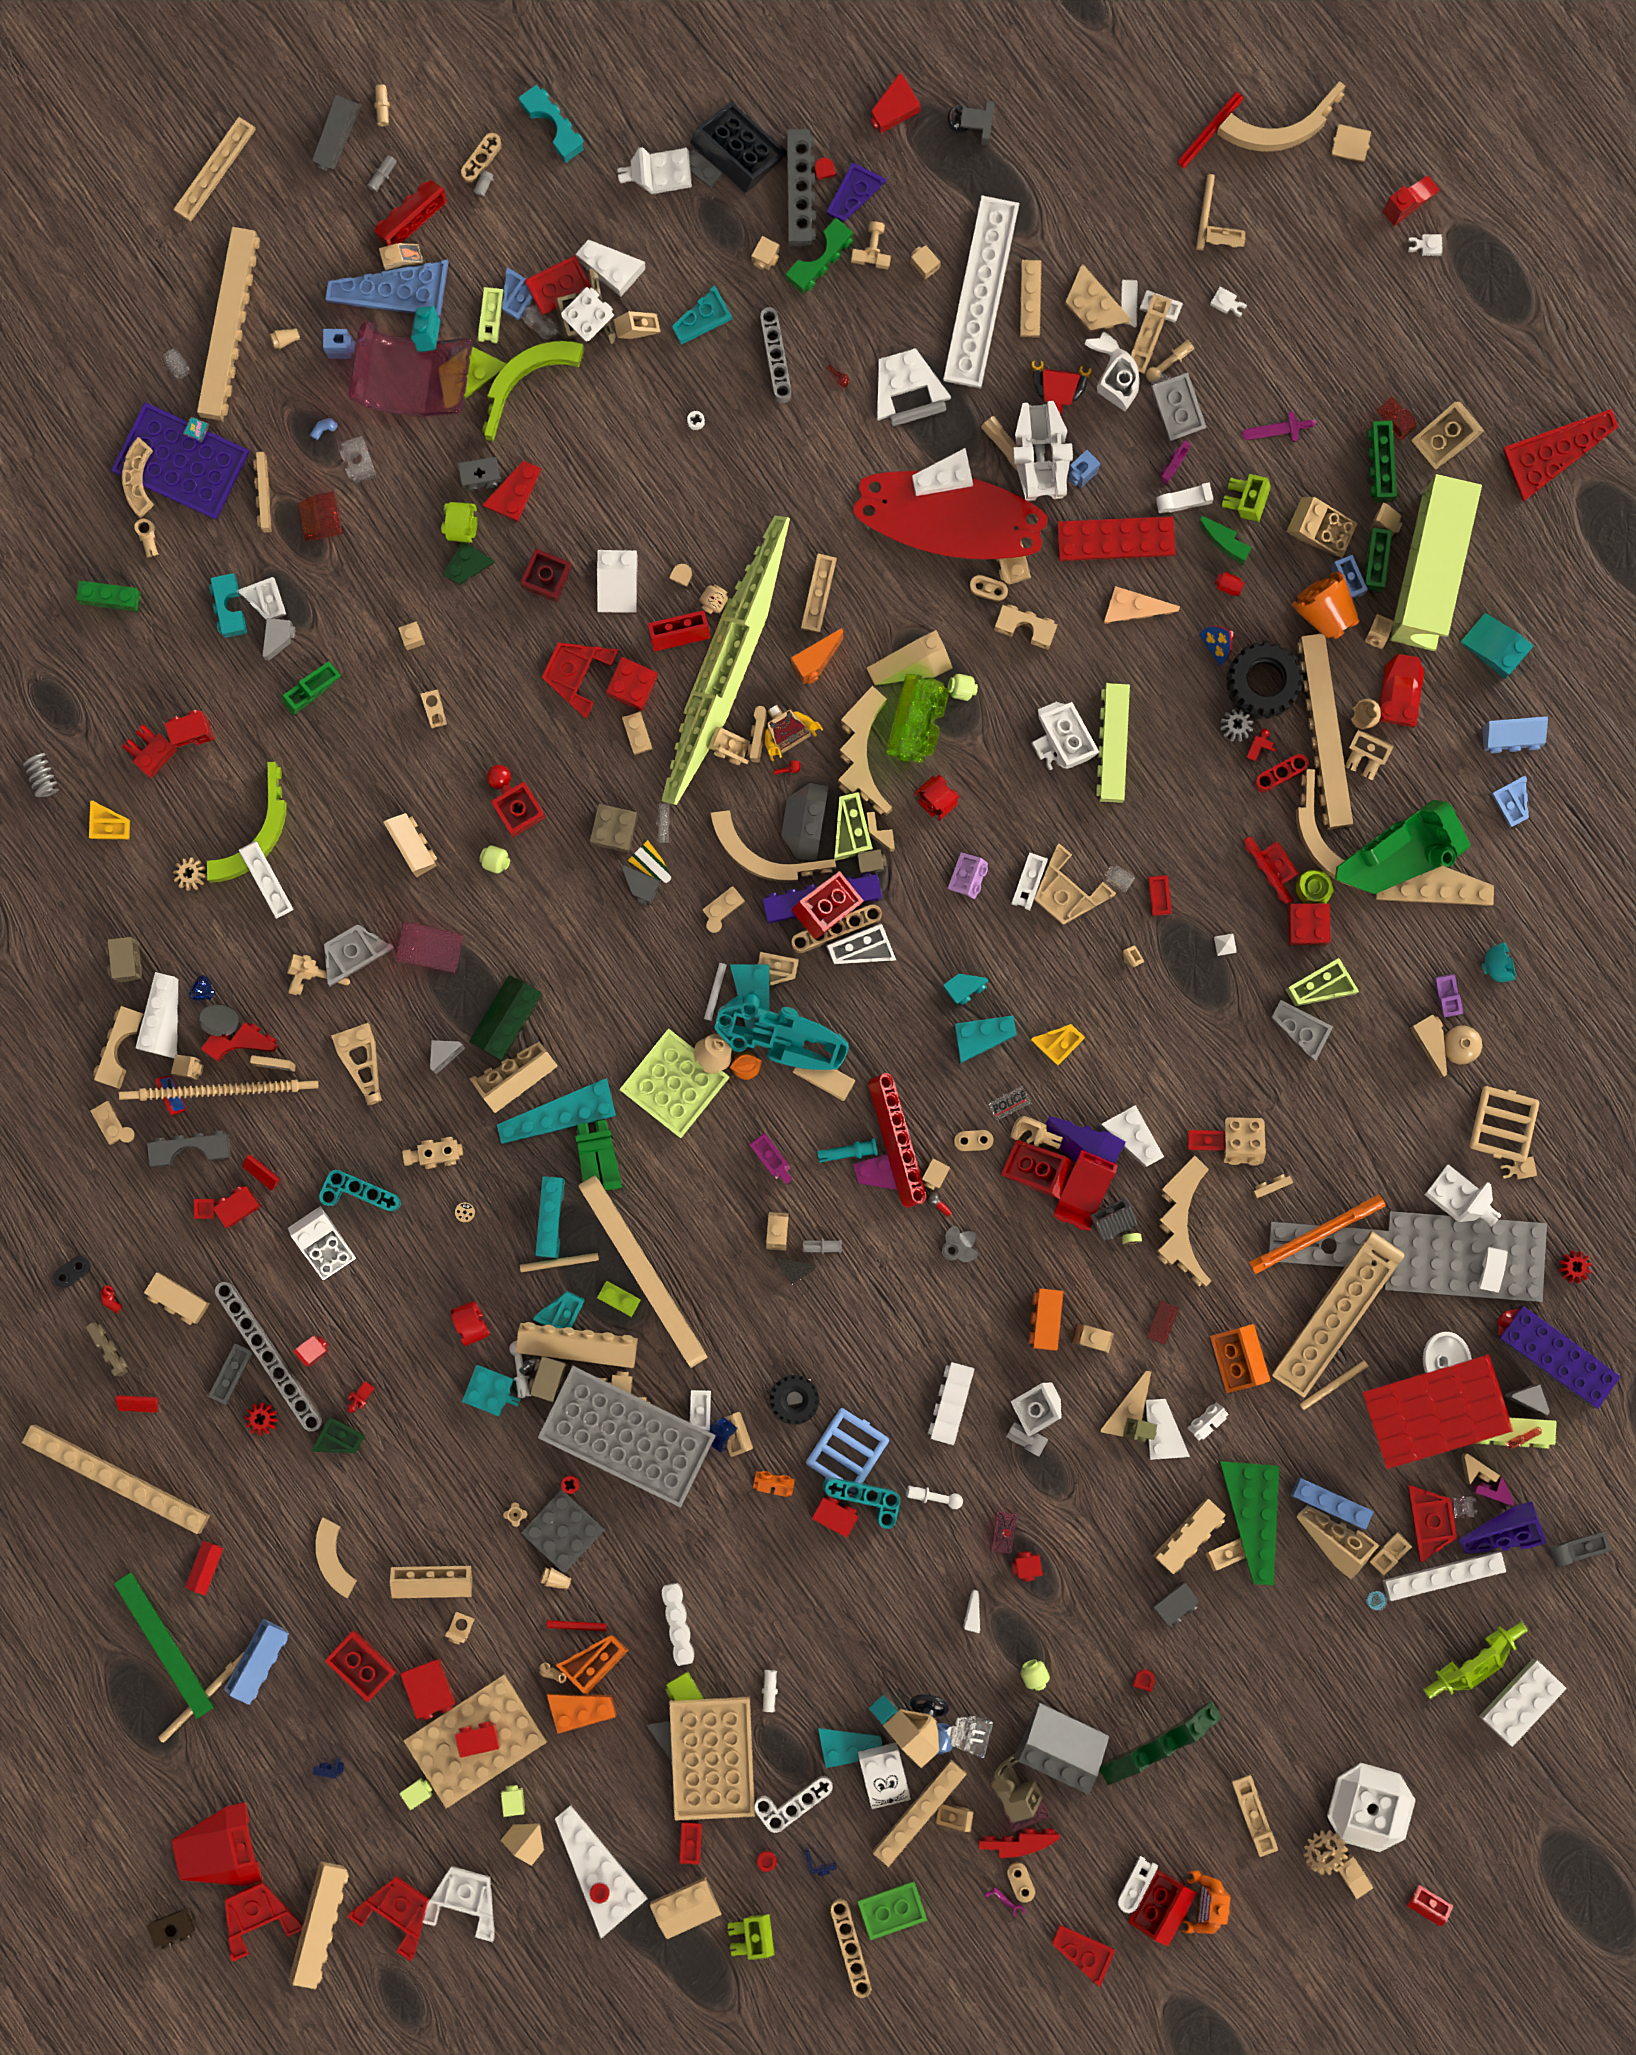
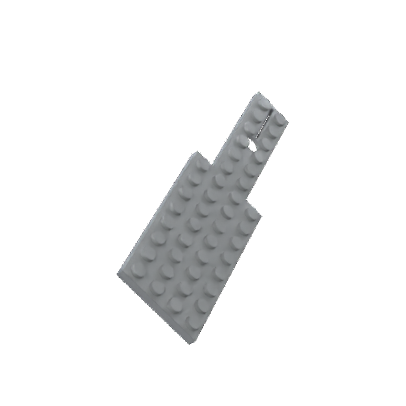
(1439, 1253)

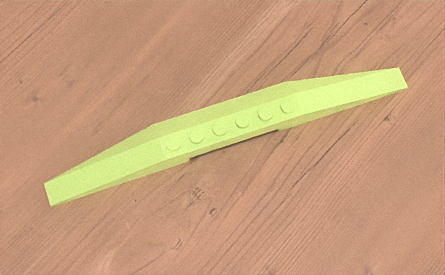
(726, 660)

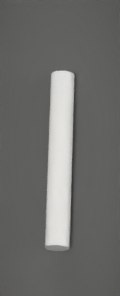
(715, 991)

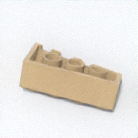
(514, 1076)

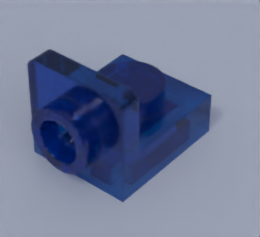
(723, 1430)
(325, 1769)

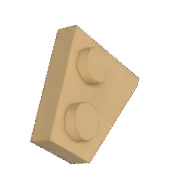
(780, 967)

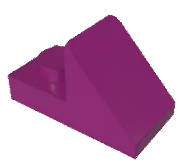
(1499, 1493)

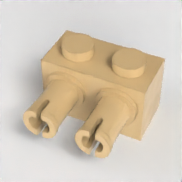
(1369, 746)

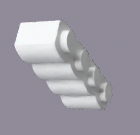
(952, 1403)
(679, 1630)

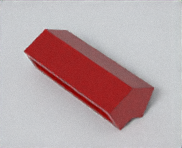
(204, 1567)

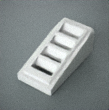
(972, 1619)

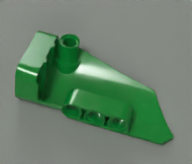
(1407, 850)

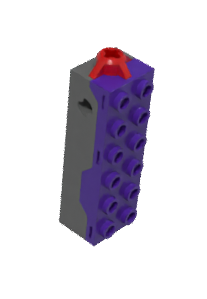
(1556, 1356)

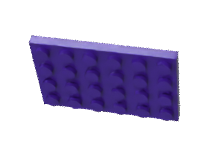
(182, 467)

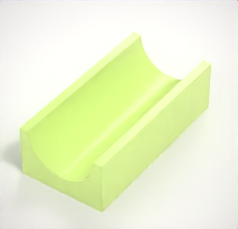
(1435, 562)

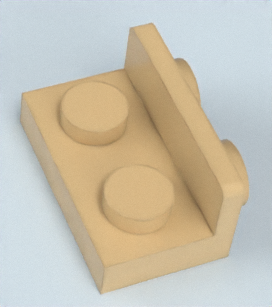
(1014, 569)

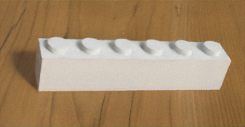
(1444, 1576)

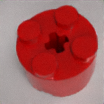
(937, 797)
(468, 1323)

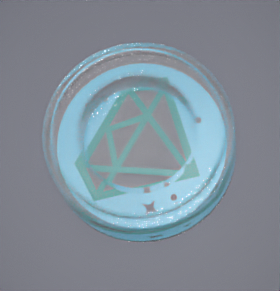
(1376, 1600)

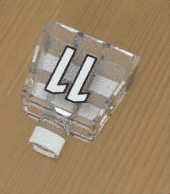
(971, 1734)

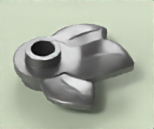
(962, 1243)

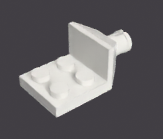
(658, 171)
(1462, 1198)

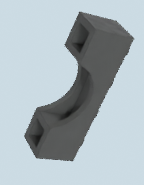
(164, 1152)

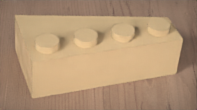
(1189, 1536)

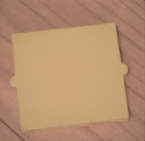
(1351, 143)

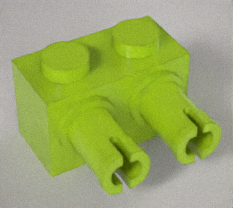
(1254, 496)
(758, 1937)

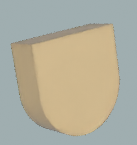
(681, 574)

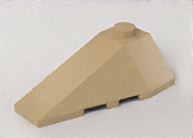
(922, 657)
(1342, 1546)

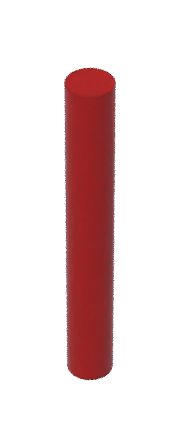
(576, 1625)

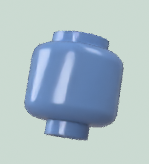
(944, 1739)

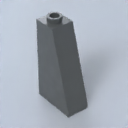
(336, 132)

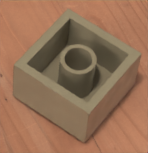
(613, 828)
(124, 959)
(548, 1378)

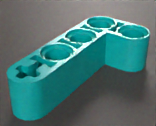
(362, 1194)
(860, 1497)

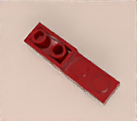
(1027, 1842)

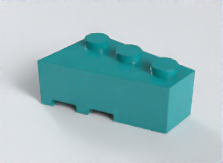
(981, 1035)

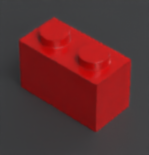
(236, 1207)
(477, 1740)

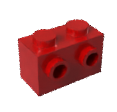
(1026, 1566)

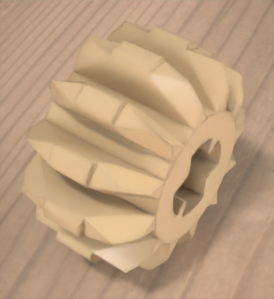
(183, 872)

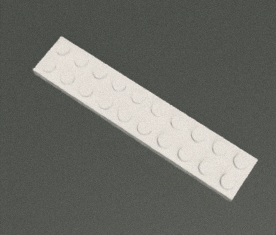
(981, 292)

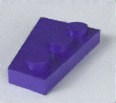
(854, 192)

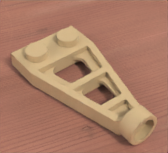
(353, 1039)

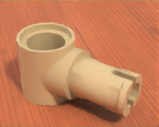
(147, 538)

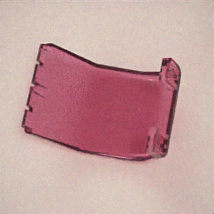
(400, 380)

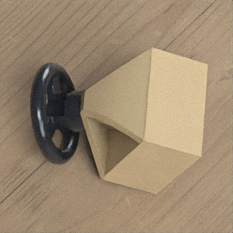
(918, 1730)

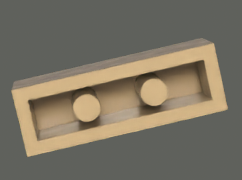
(176, 1299)

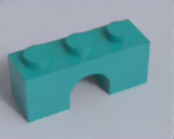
(223, 590)

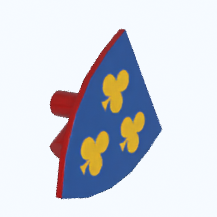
(1218, 642)

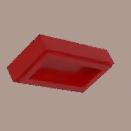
(1159, 895)

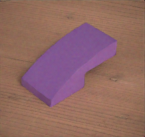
(1448, 995)

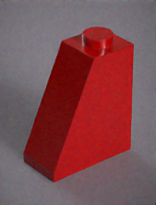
(895, 105)

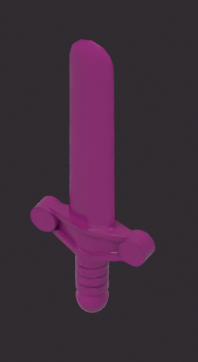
(1291, 426)

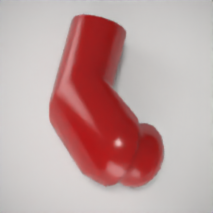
(107, 1299)

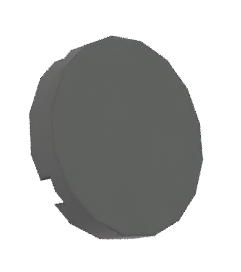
(218, 1020)

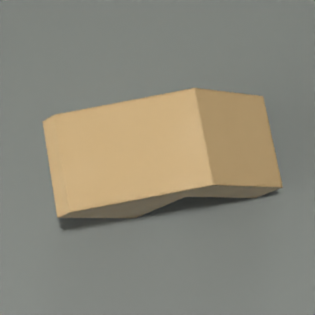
(884, 837)

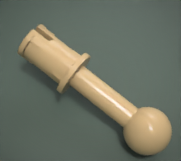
(1178, 354)

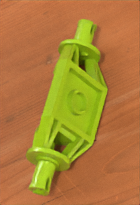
(1479, 1668)

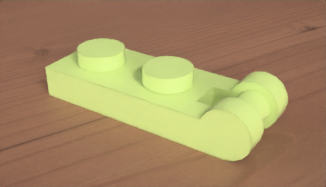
(490, 314)

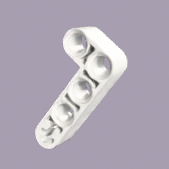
(796, 1801)

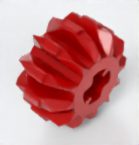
(1582, 1267)
(255, 1415)

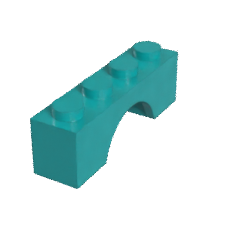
(537, 105)

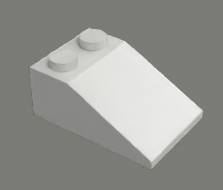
(617, 581)

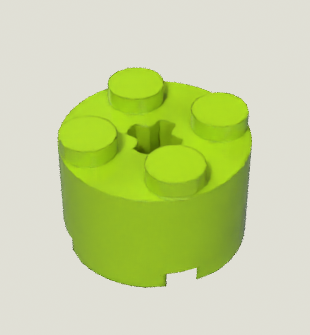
(459, 522)

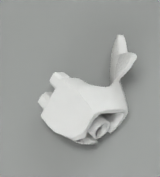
(1121, 376)

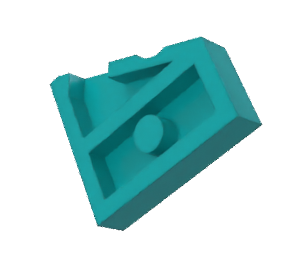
(561, 1312)

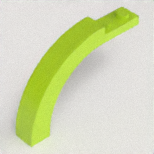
(529, 360)
(235, 865)

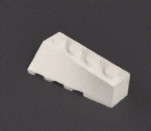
(160, 1019)

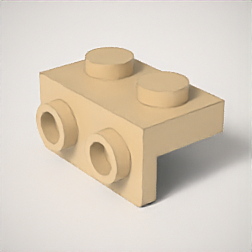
(729, 745)

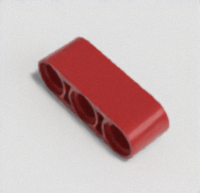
(1289, 768)

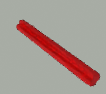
(1209, 130)

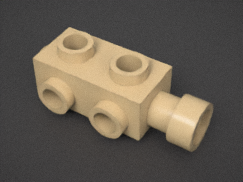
(438, 1154)

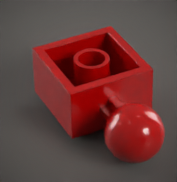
(516, 823)

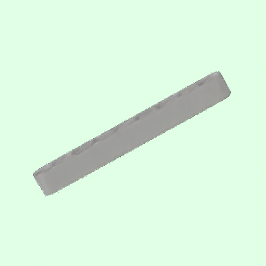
(260, 1350)

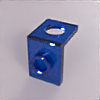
(822, 1869)

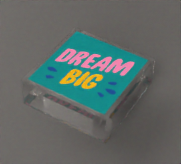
(196, 429)

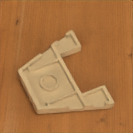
(1064, 898)

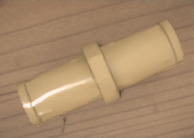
(381, 105)

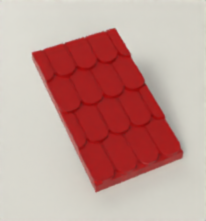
(1437, 1411)

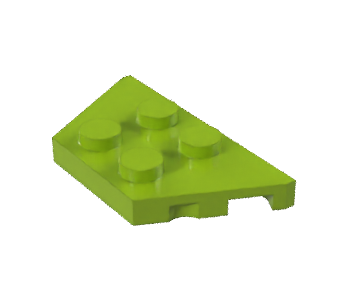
(481, 370)

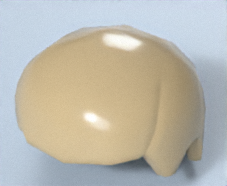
(1366, 714)

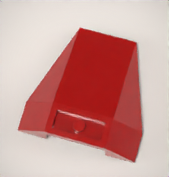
(218, 1849)

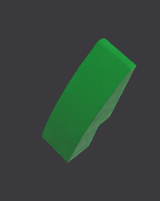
(1224, 540)
(310, 688)

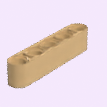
(847, 929)
(853, 1957)

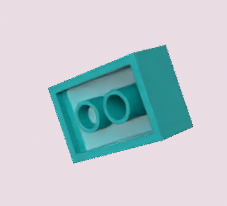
(1496, 645)

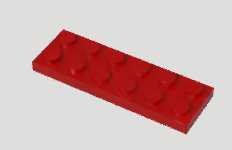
(1116, 538)

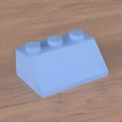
(1515, 734)

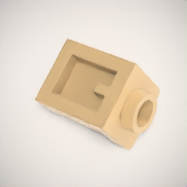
(1379, 631)

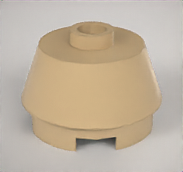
(712, 1053)

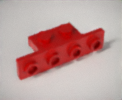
(1275, 866)

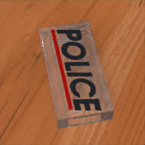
(1009, 1103)

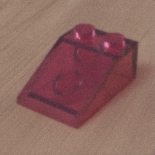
(429, 947)

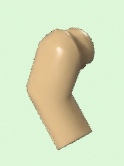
(552, 1673)

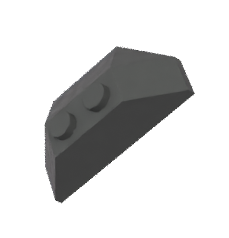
(804, 821)

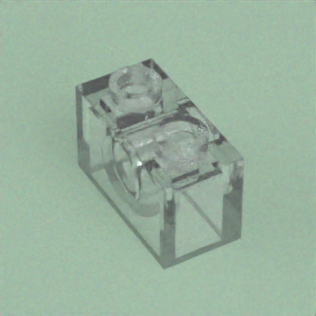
(355, 448)

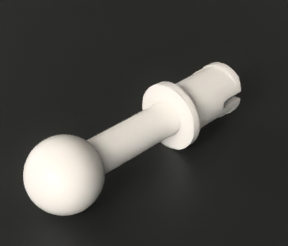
(521, 1380)
(954, 1500)

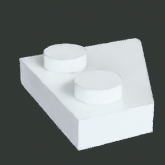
(265, 598)

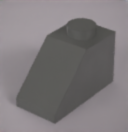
(641, 885)

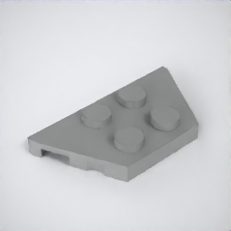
(352, 952)

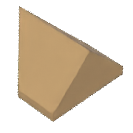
(524, 1842)

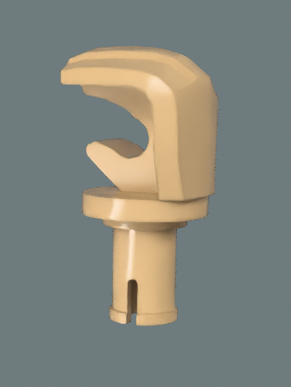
(1038, 1130)

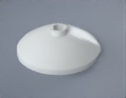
(1444, 1350)

